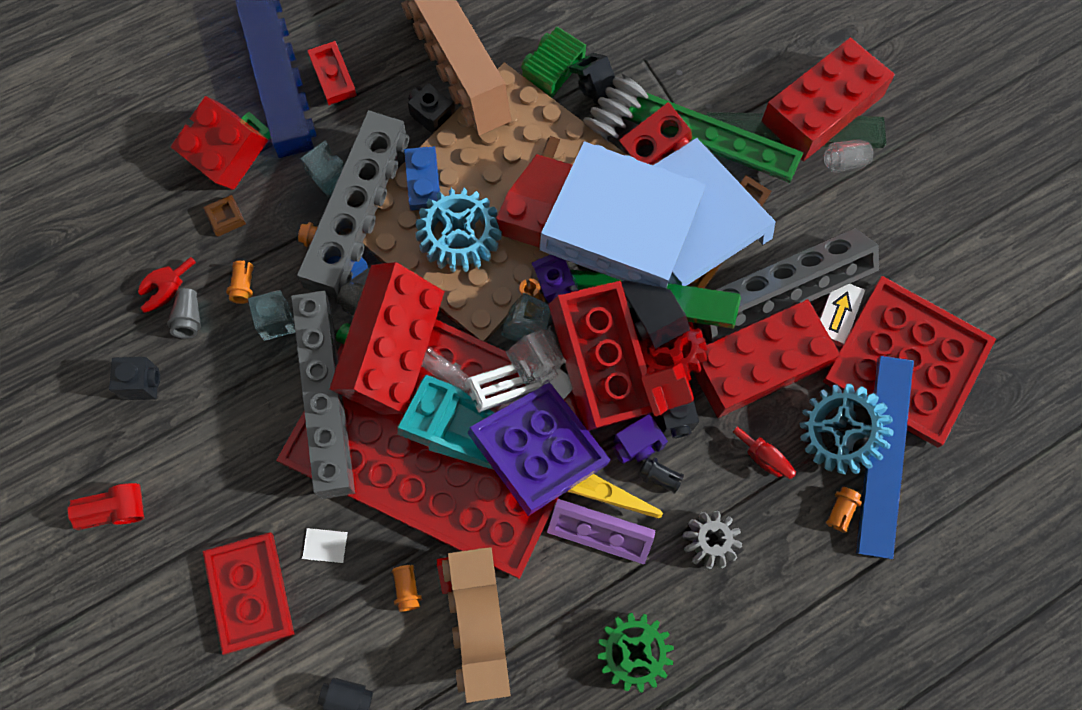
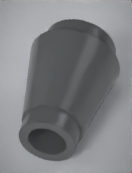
(184, 316)

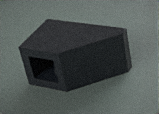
(657, 312)

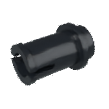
(660, 475)

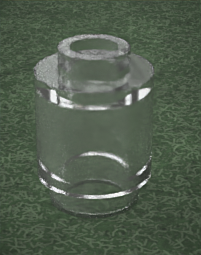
(848, 155)

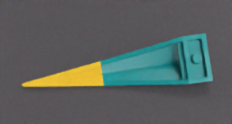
(441, 419)

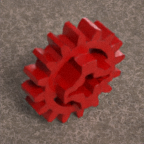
(686, 348)

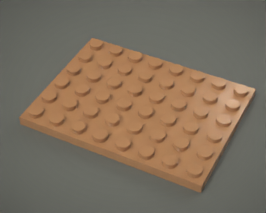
(489, 165)

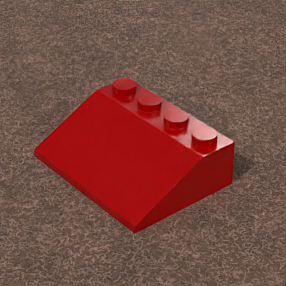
(532, 200)

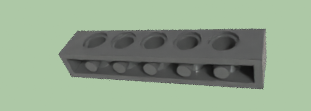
(375, 133)
(798, 279)
(323, 408)

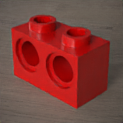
(650, 133)

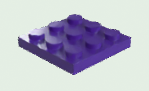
(538, 447)

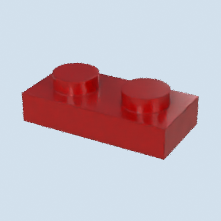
(332, 73)

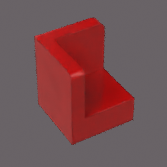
(667, 388)

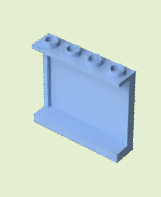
(621, 216)
(724, 219)

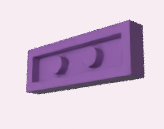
(601, 531)

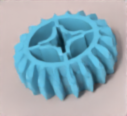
(471, 212)
(846, 415)

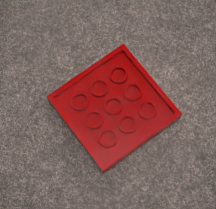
(908, 327)

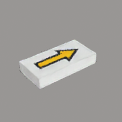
(840, 312)

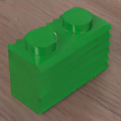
(550, 63)

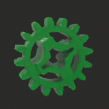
(644, 639)

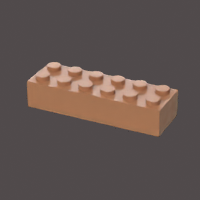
(461, 62)

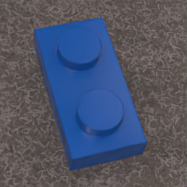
(421, 176)

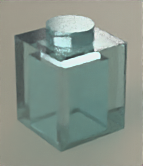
(271, 315)

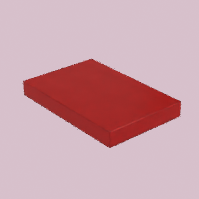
(248, 593)

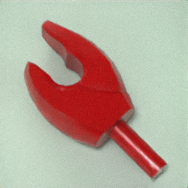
(167, 282)
(766, 455)

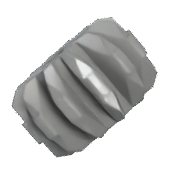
(725, 539)

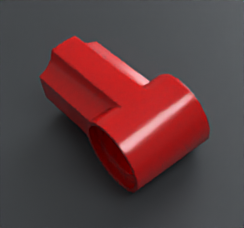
(117, 506)

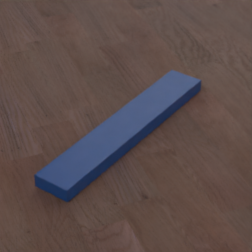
(884, 479)

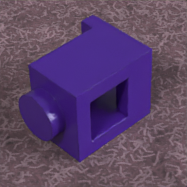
(554, 276)
(638, 440)

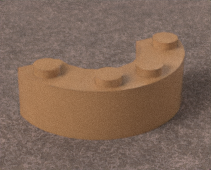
(479, 622)

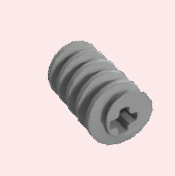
(615, 107)

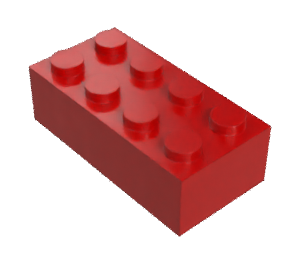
(827, 98)
(387, 339)
(601, 354)
(765, 358)

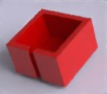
(219, 143)

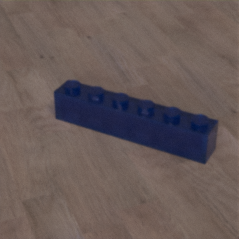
(275, 76)

